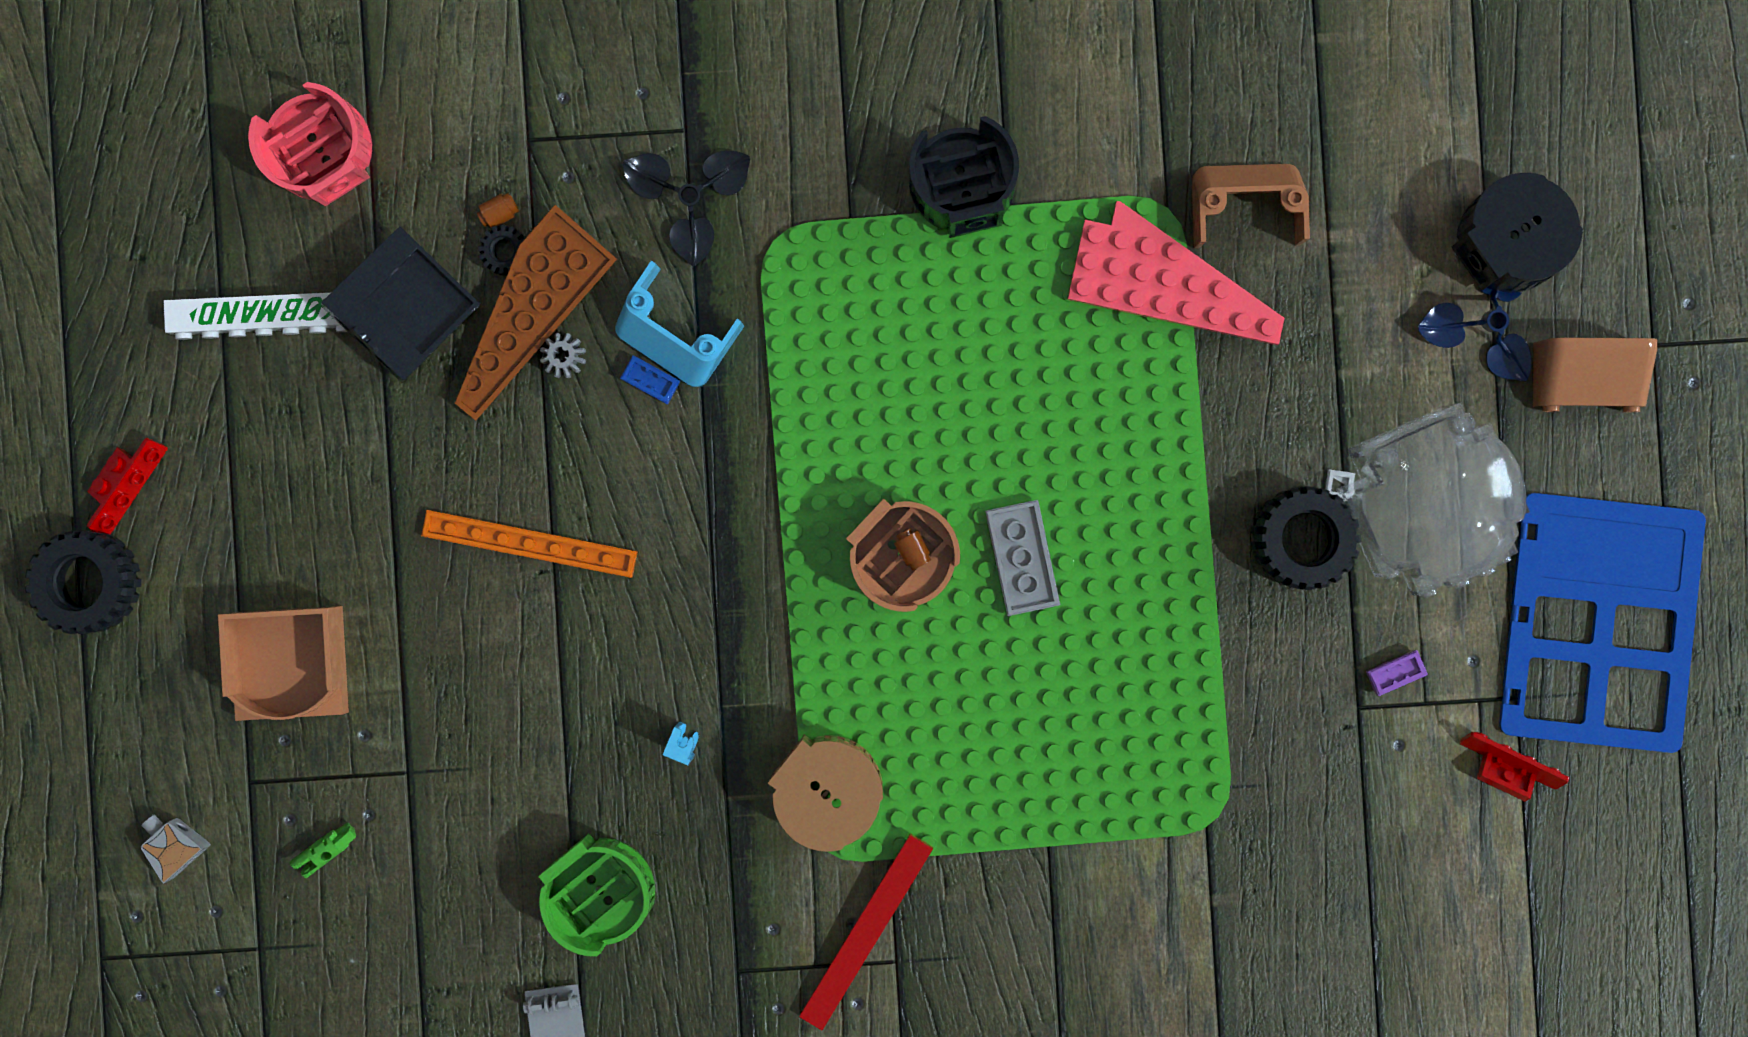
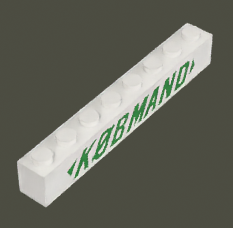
(247, 314)

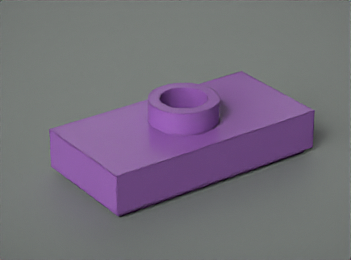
(1396, 672)

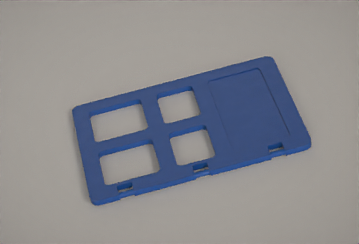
(1611, 558)

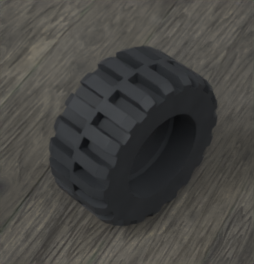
(1341, 538)
(49, 588)

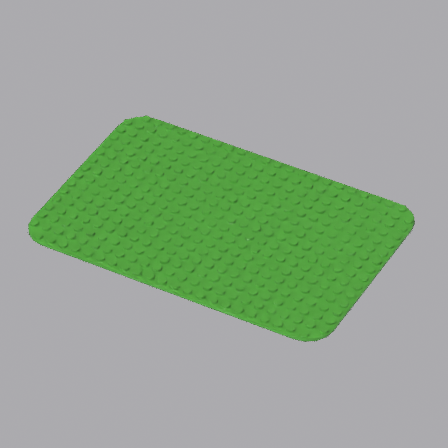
(970, 390)

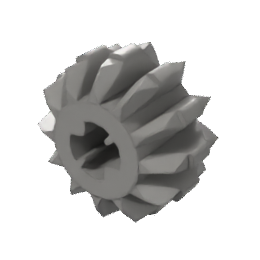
(567, 346)

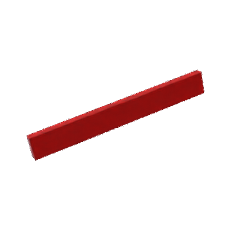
(866, 931)

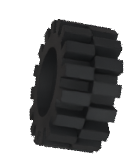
(488, 245)

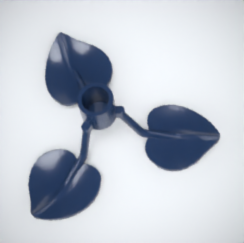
(1507, 359)

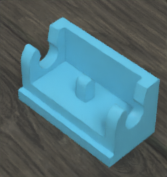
(680, 747)

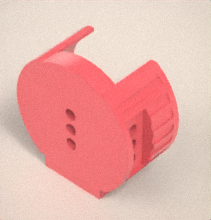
(291, 161)

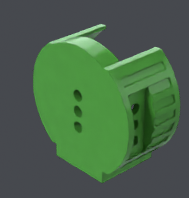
(577, 912)

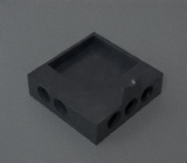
(400, 304)

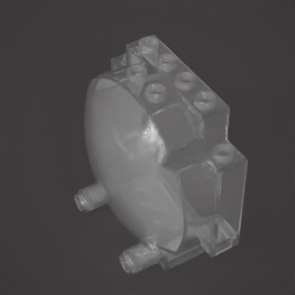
(1436, 500)

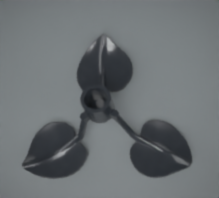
(690, 237)

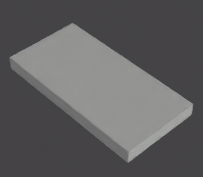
(1022, 558)

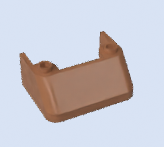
(1213, 184)

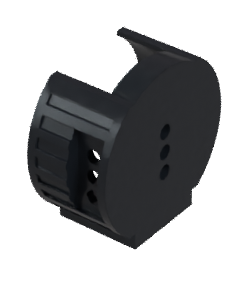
(989, 169)
(1535, 255)

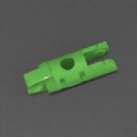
(324, 850)

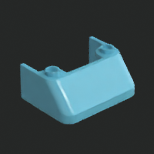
(688, 363)

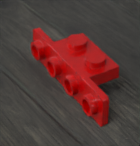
(121, 482)
(1509, 769)

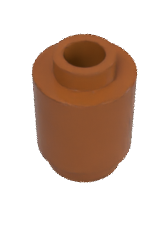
(497, 210)
(912, 549)

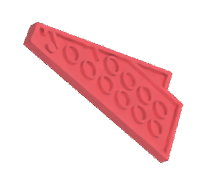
(1153, 276)

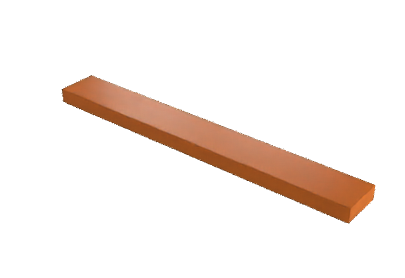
(529, 543)

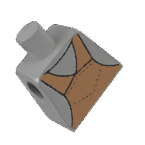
(171, 846)

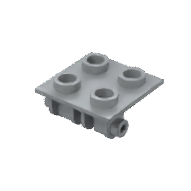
(554, 1012)

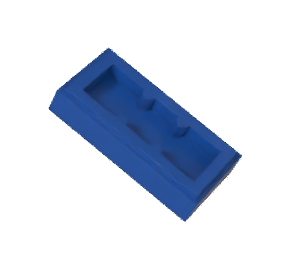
(650, 379)

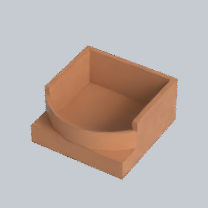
(284, 663)

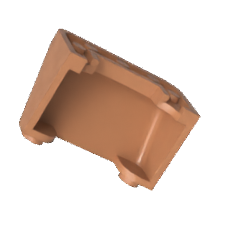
(1593, 372)

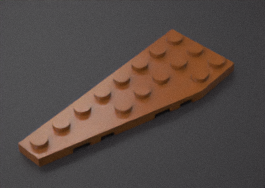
(542, 287)

